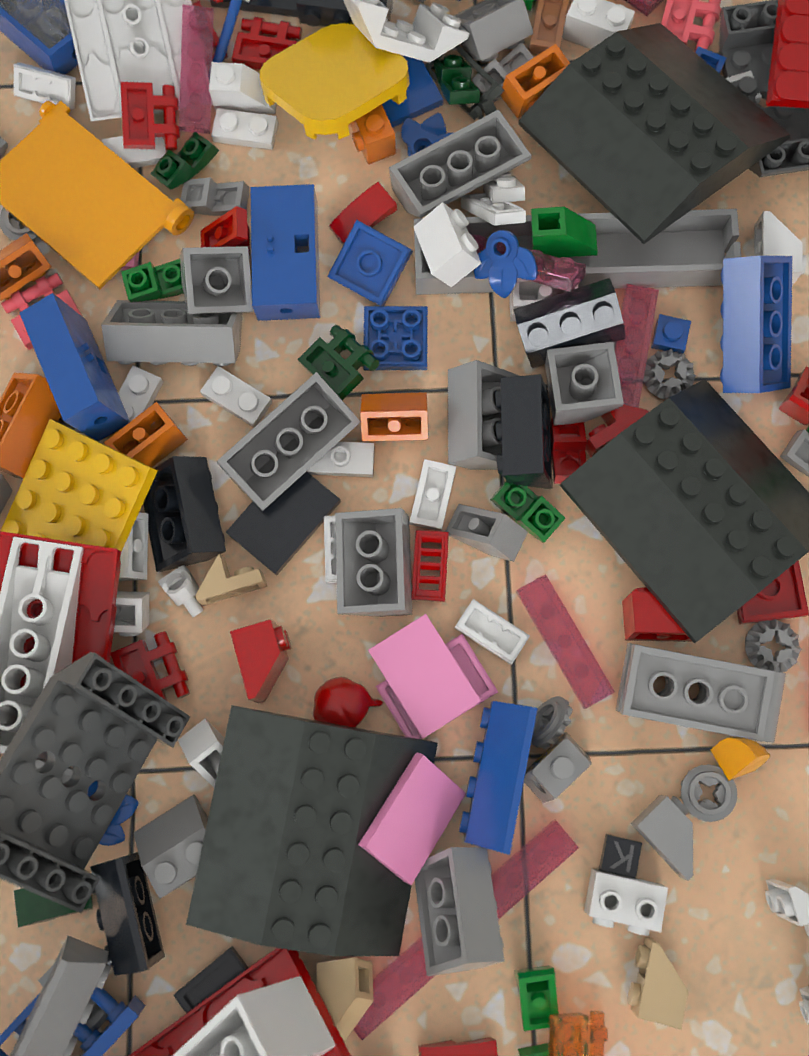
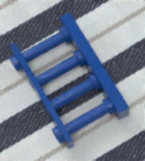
(93, 1042)

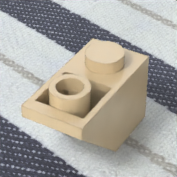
(345, 990)
(659, 990)

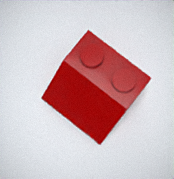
(261, 656)

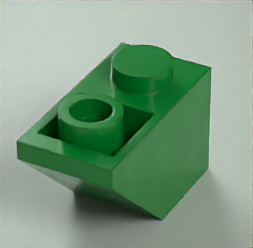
(562, 233)

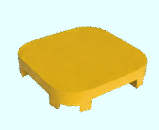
(333, 79)

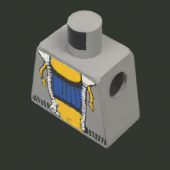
(556, 768)

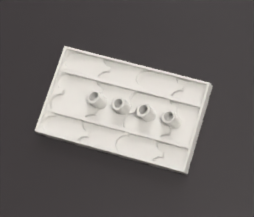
(125, 44)

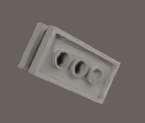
(730, 698)

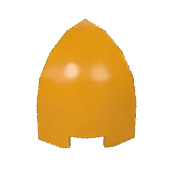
(739, 756)

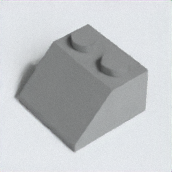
(494, 27)
(216, 280)
(582, 382)
(172, 846)

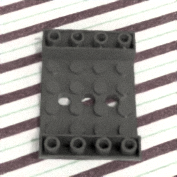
(748, 45)
(104, 730)

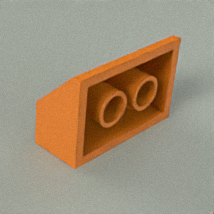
(24, 415)

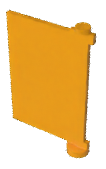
(84, 197)

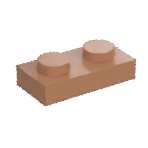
(548, 24)

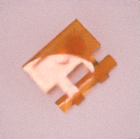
(571, 1034)

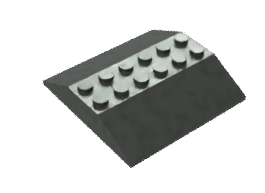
(649, 127)
(695, 507)
(286, 834)

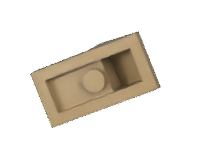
(220, 586)

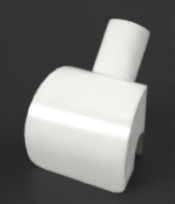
(182, 589)

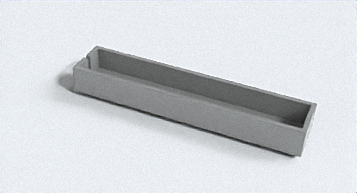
(679, 256)

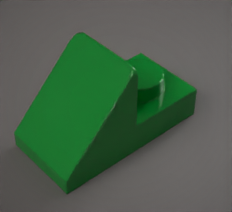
(537, 996)

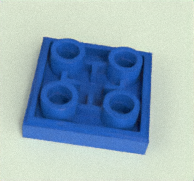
(397, 336)

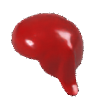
(342, 702)

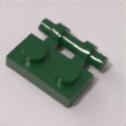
(334, 369)

